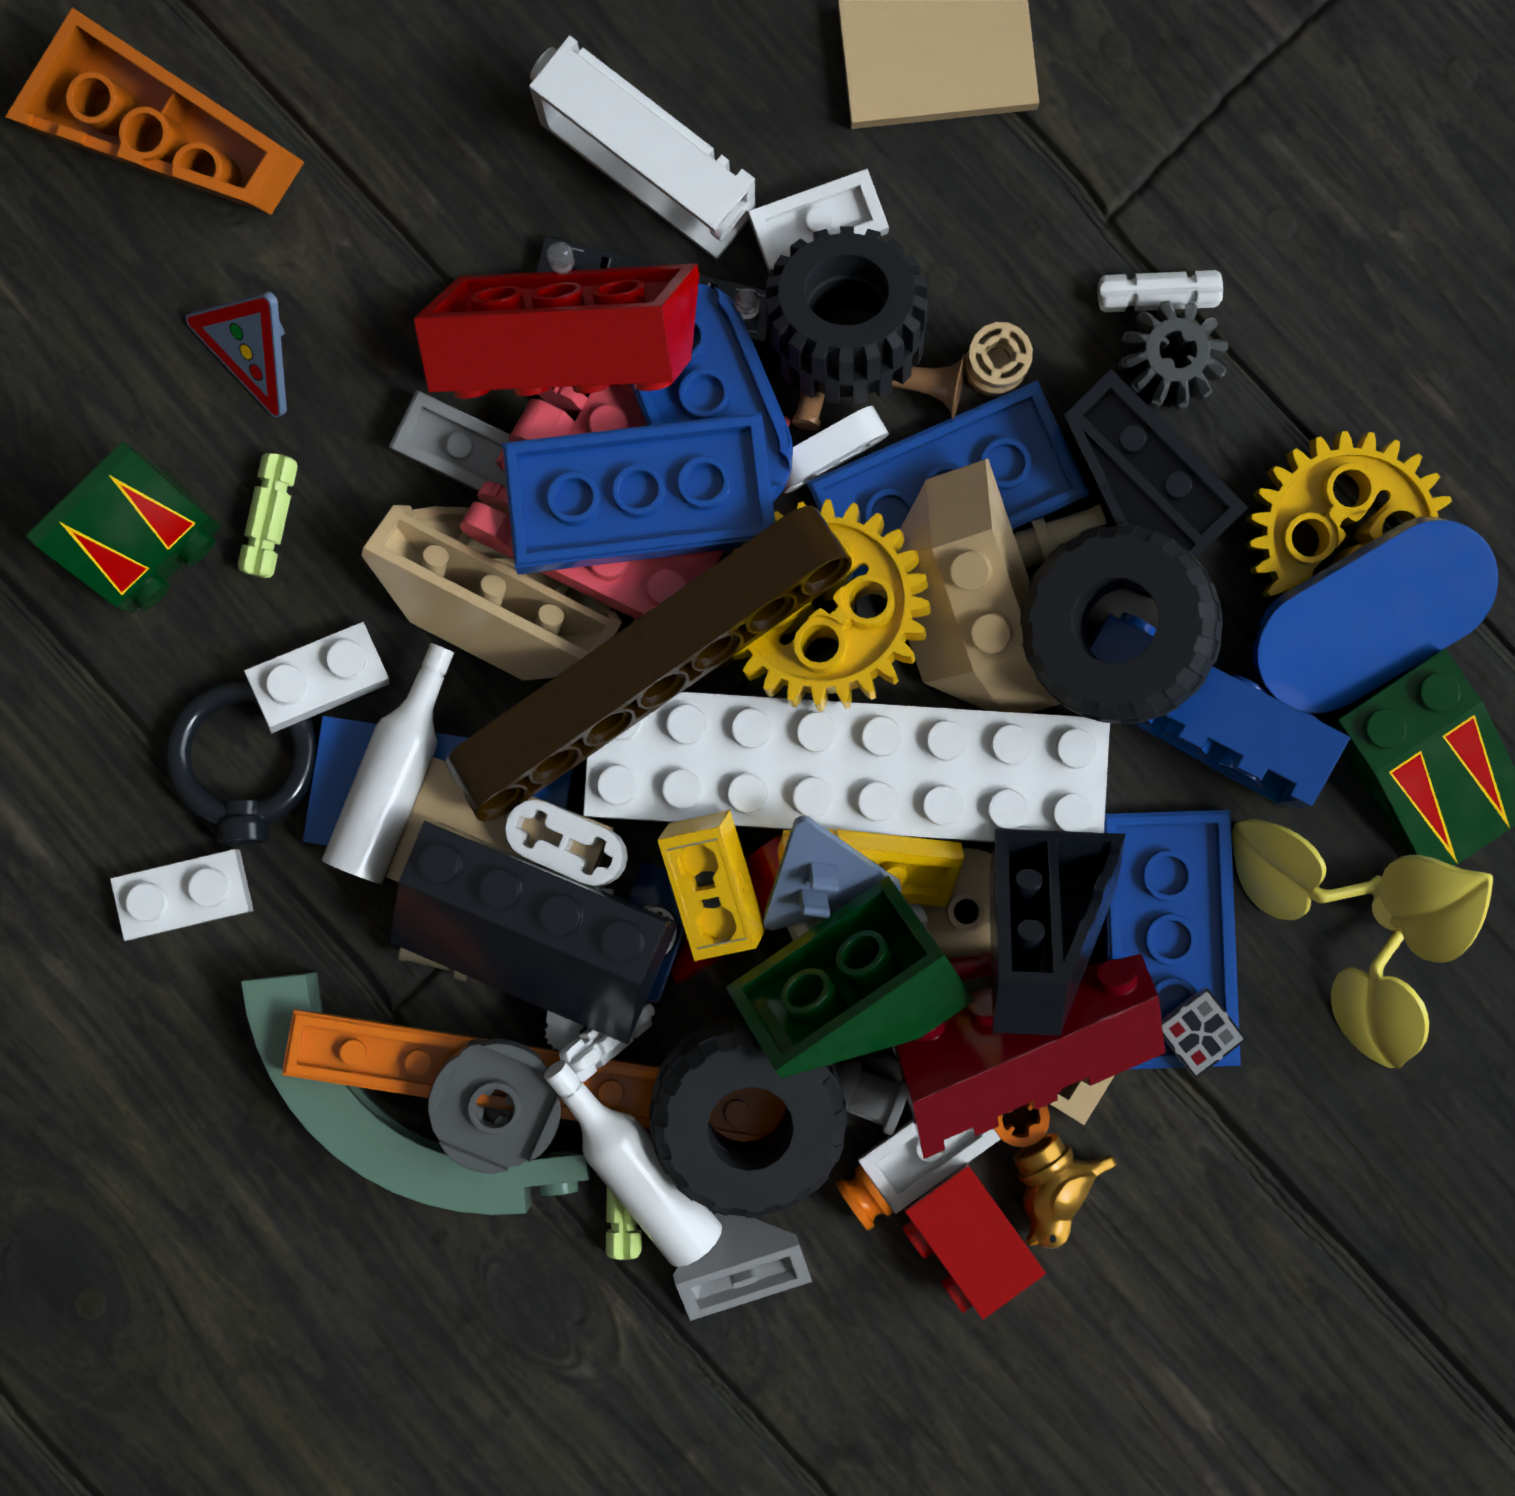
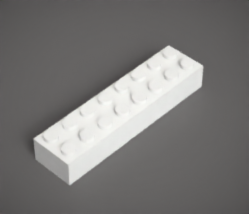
(854, 768)

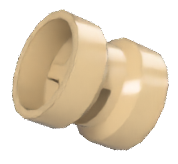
(995, 372)

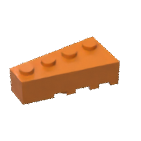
(132, 110)

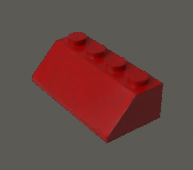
(560, 330)

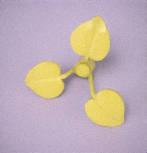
(1417, 897)

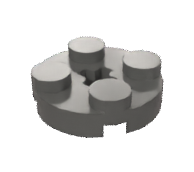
(510, 1139)

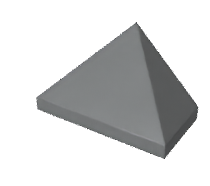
(742, 1266)

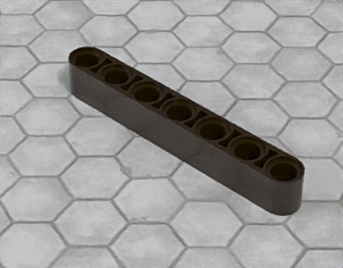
(648, 663)

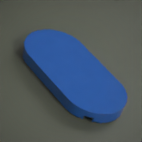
(723, 382)
(1375, 614)

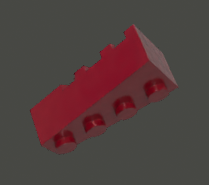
(969, 1076)

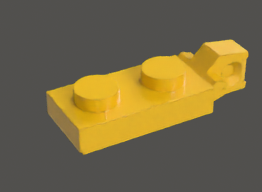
(922, 865)

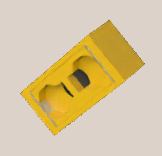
(712, 885)

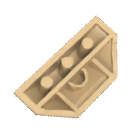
(972, 593)
(479, 600)

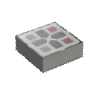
(1200, 1032)

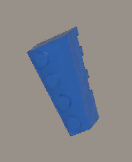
(1235, 725)

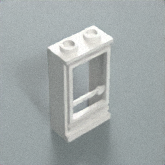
(641, 147)

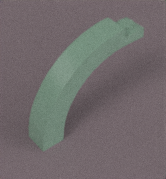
(376, 1142)

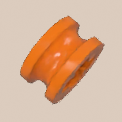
(1034, 1129)
(864, 1198)

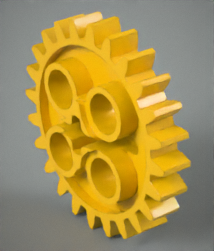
(1309, 498)
(865, 644)

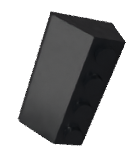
(529, 930)

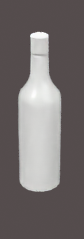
(389, 778)
(628, 1165)

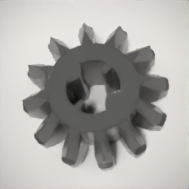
(1184, 338)

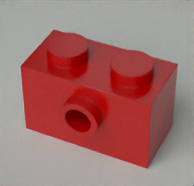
(973, 1242)

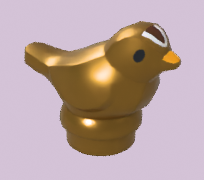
(1055, 1187)

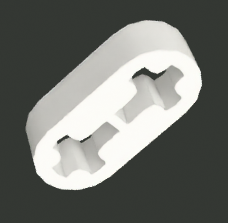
(835, 446)
(559, 856)

